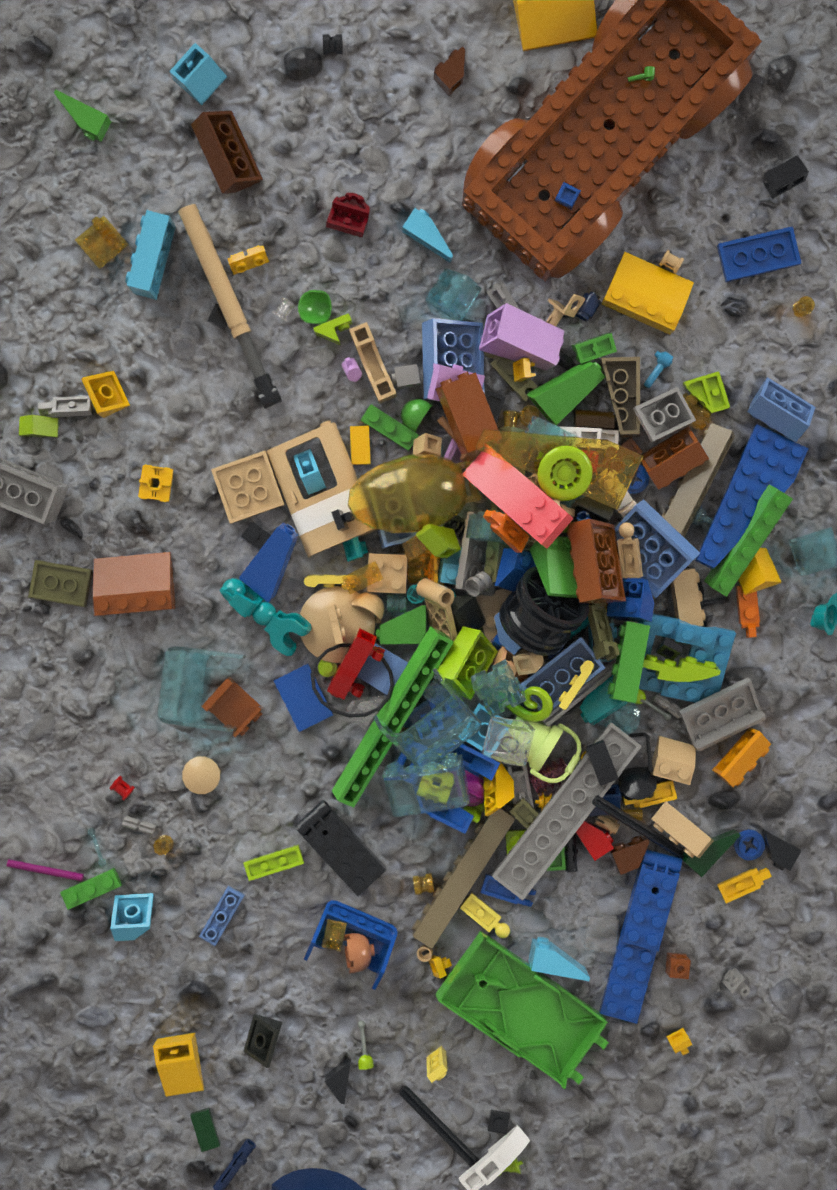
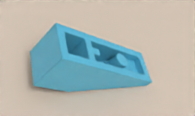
(424, 231)

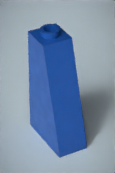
(269, 564)

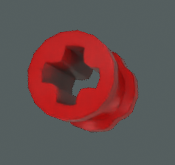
(122, 788)

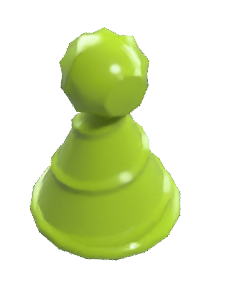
(514, 1167)

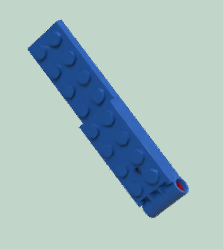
(641, 936)

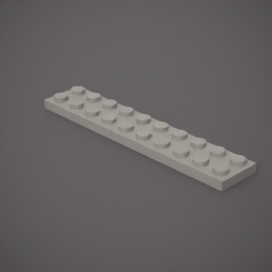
(561, 816)

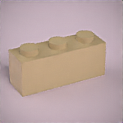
(688, 598)
(681, 830)

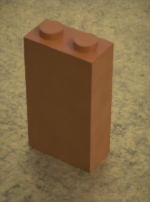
(466, 410)

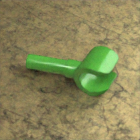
(648, 75)

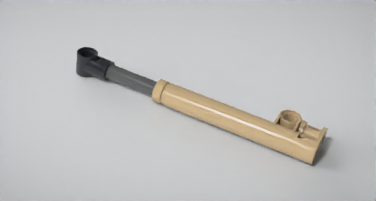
(227, 301)

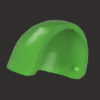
(315, 307)
(414, 412)

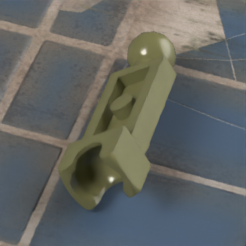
(504, 368)
(601, 633)

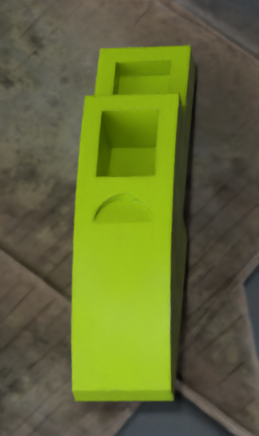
(685, 671)

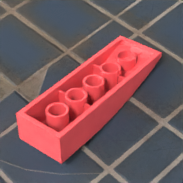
(518, 498)

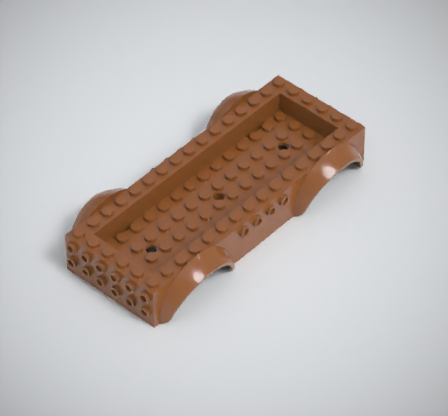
(569, 135)

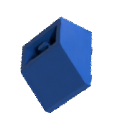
(638, 602)

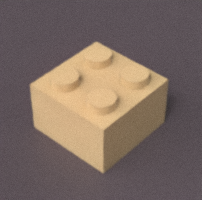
(394, 571)

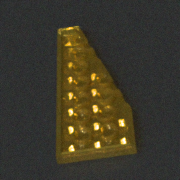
(611, 463)

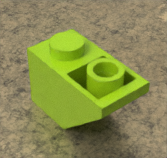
(439, 540)

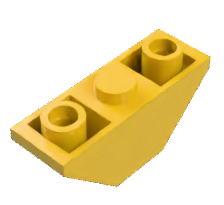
(498, 791)

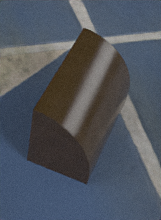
(594, 419)

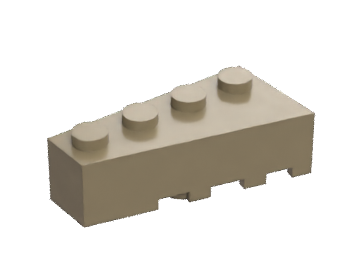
(623, 385)

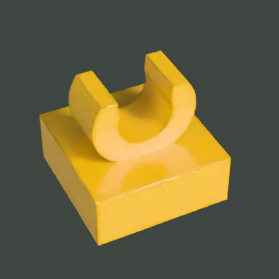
(522, 369)
(439, 965)
(679, 1041)

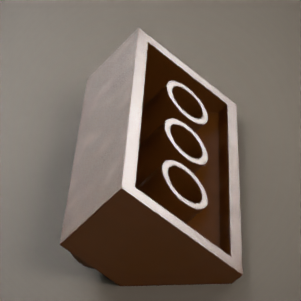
(226, 151)

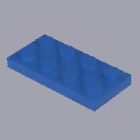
(759, 254)

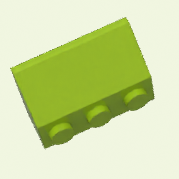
(467, 657)

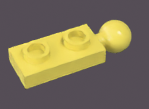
(484, 915)

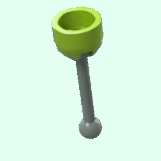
(641, 698)
(365, 1061)

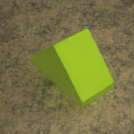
(38, 426)

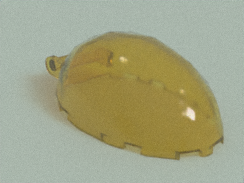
(411, 493)

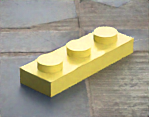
(437, 1064)

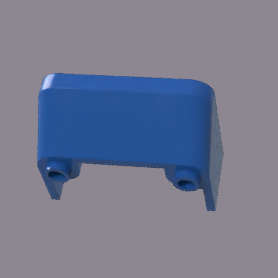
(377, 932)

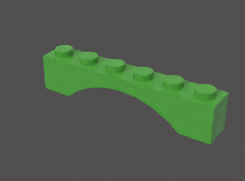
(767, 514)

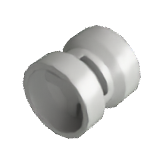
(478, 584)

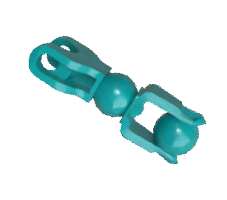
(277, 624)

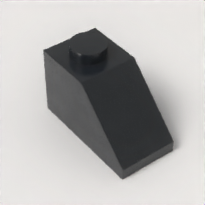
(779, 851)

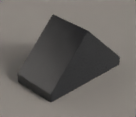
(338, 1080)

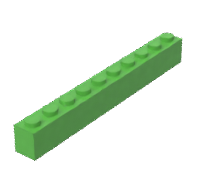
(394, 714)

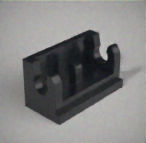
(785, 176)

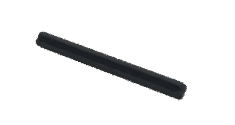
(638, 826)
(447, 1135)

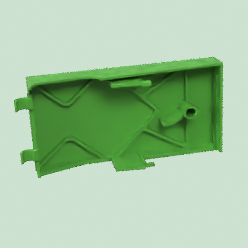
(522, 1009)

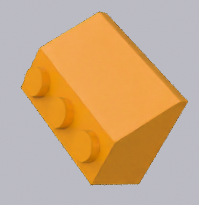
(742, 757)

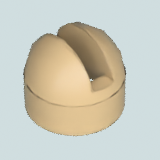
(426, 957)

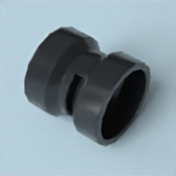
(332, 44)

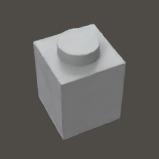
(406, 377)

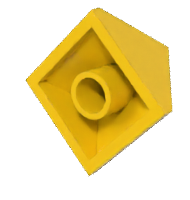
(105, 393)
(759, 573)

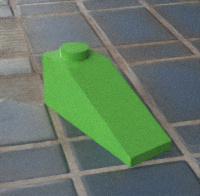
(91, 121)

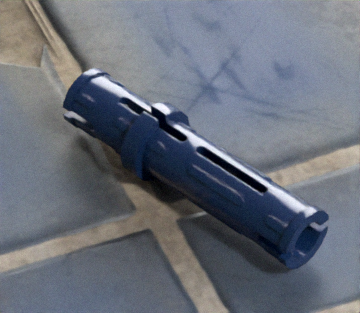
(239, 1159)

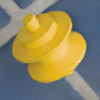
(542, 800)

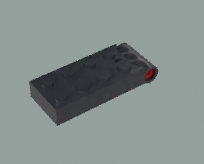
(340, 847)

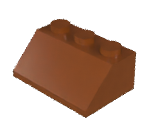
(673, 458)

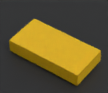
(360, 445)

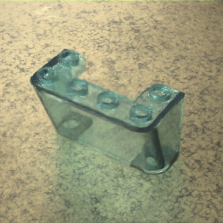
(426, 787)

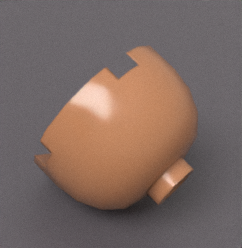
(358, 952)

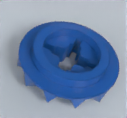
(639, 486)
(750, 853)

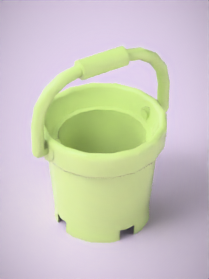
(542, 745)

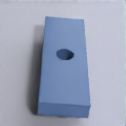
(227, 906)

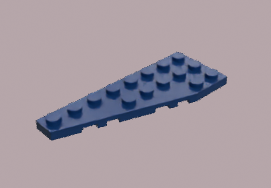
(765, 461)

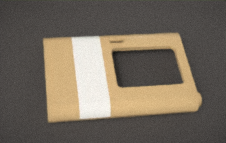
(314, 515)

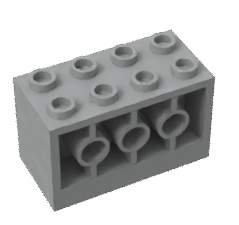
(30, 493)

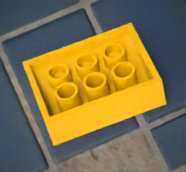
(554, 22)
(648, 293)

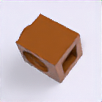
(677, 965)

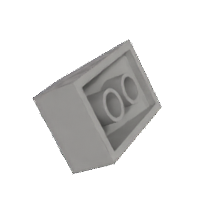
(664, 415)

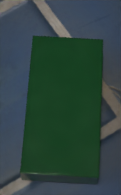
(205, 1129)

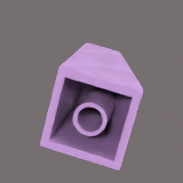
(520, 335)

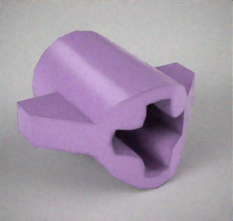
(351, 369)

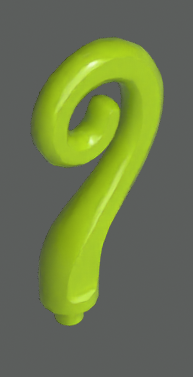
(534, 716)

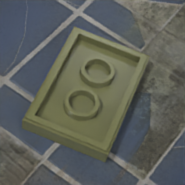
(60, 583)

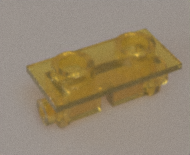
(700, 415)
(362, 578)

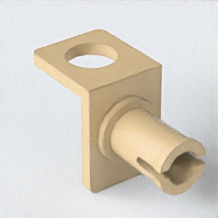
(560, 310)

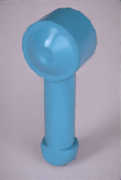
(664, 360)

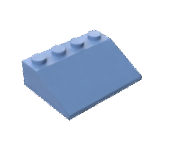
(451, 343)
(661, 546)

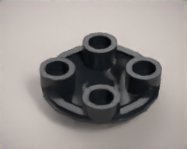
(637, 783)

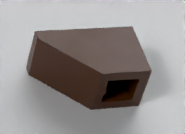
(451, 72)
(629, 855)

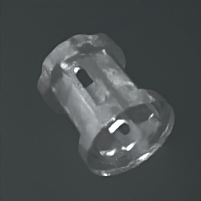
(283, 309)

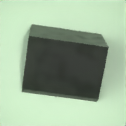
(467, 613)
(262, 1039)

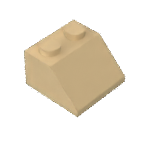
(674, 760)

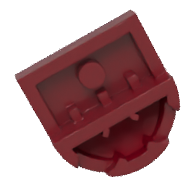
(349, 214)

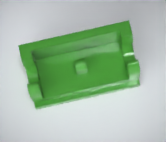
(594, 348)

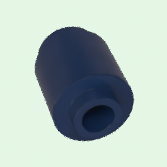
(589, 306)

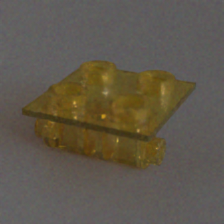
(101, 241)

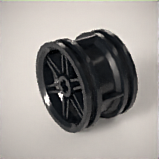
(538, 620)

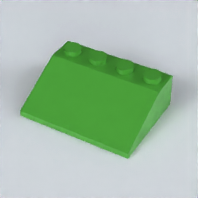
(555, 567)

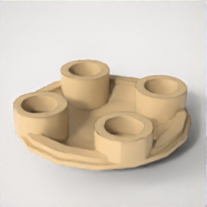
(201, 775)

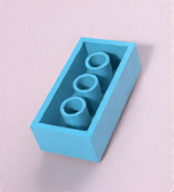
(151, 254)

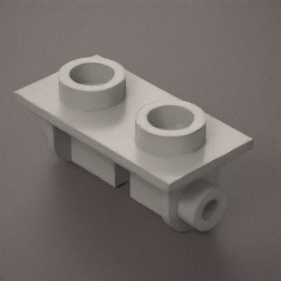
(500, 295)
(734, 982)

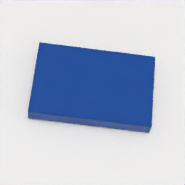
(300, 698)

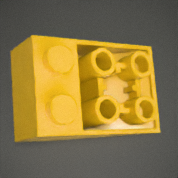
(178, 1064)

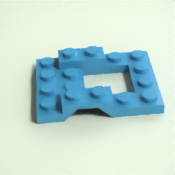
(706, 643)

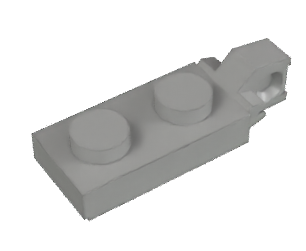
(66, 407)

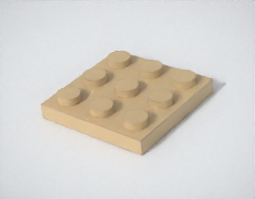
(247, 487)

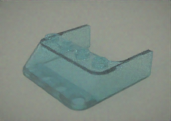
(184, 685)
(436, 732)

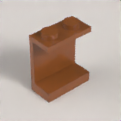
(233, 706)

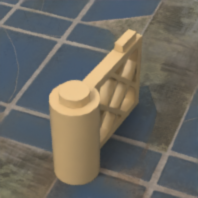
(438, 599)

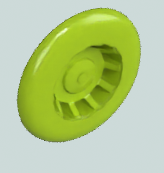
(564, 473)

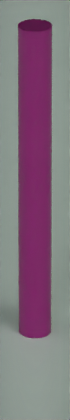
(45, 870)

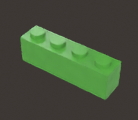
(630, 662)

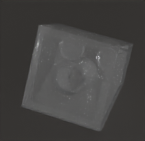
(364, 705)
(508, 740)

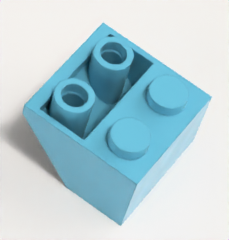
(197, 74)

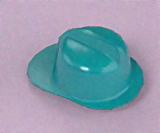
(825, 616)

